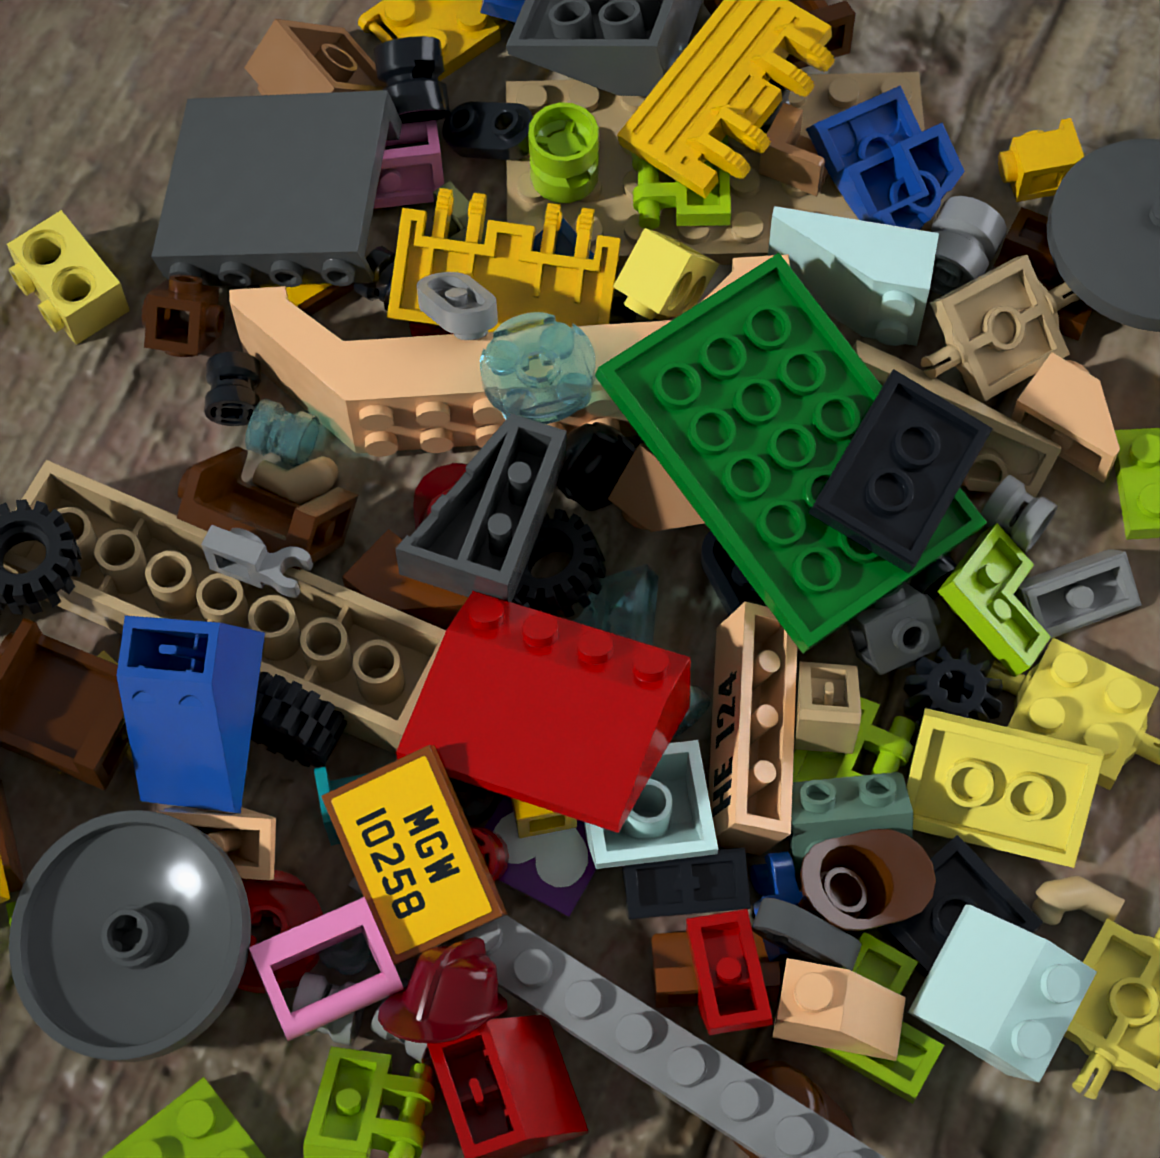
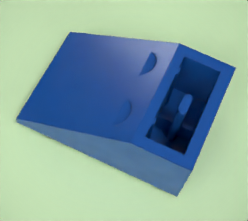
(189, 708)

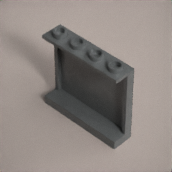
(275, 188)

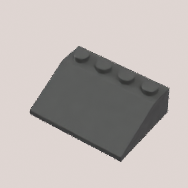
(605, 42)

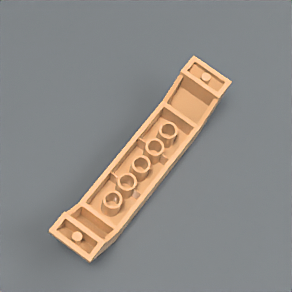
(408, 389)

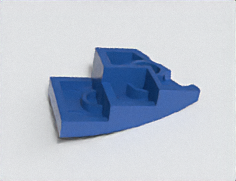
(886, 162)

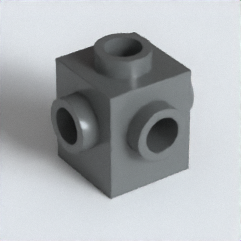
(896, 630)

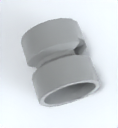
(966, 242)

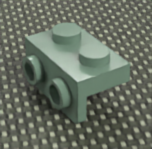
(846, 807)

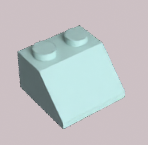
(668, 818)
(1002, 993)

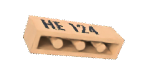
(752, 730)

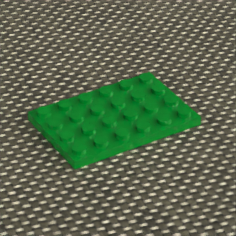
(748, 420)

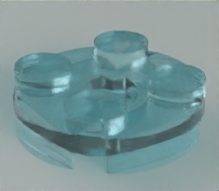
(553, 343)

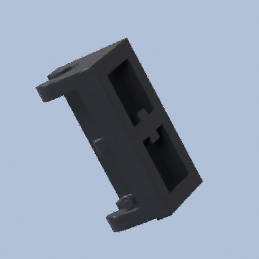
(687, 885)

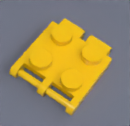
(455, 23)

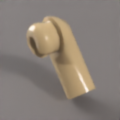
(300, 482)
(1075, 894)

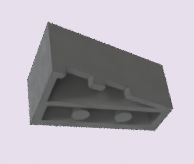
(491, 516)

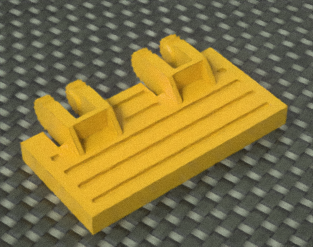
(724, 90)
(506, 265)

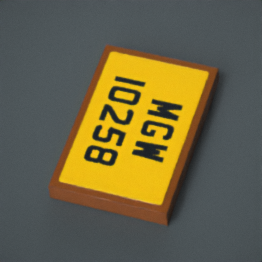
(414, 854)

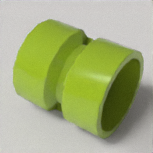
(564, 152)

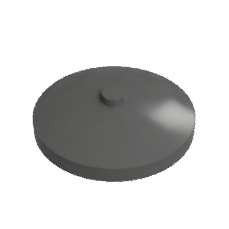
(1108, 231)
(129, 936)

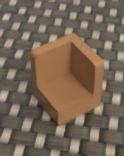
(792, 156)

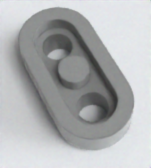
(458, 304)

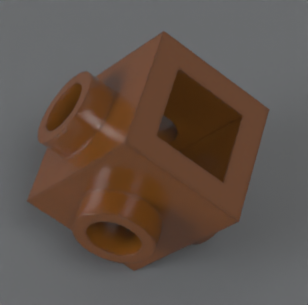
(169, 325)

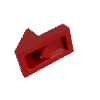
(728, 972)

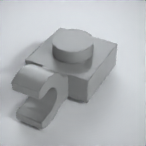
(246, 559)

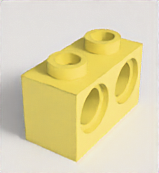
(73, 274)
(663, 276)

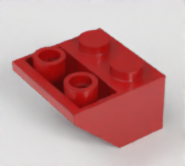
(508, 1088)

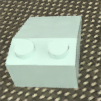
(860, 270)

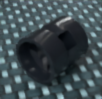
(411, 75)

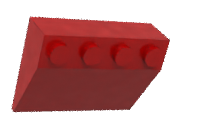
(549, 709)

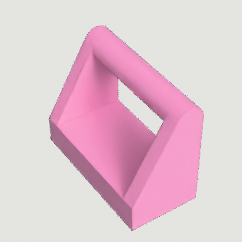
(412, 172)
(310, 939)

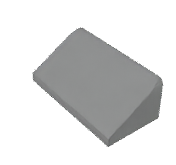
(1080, 592)

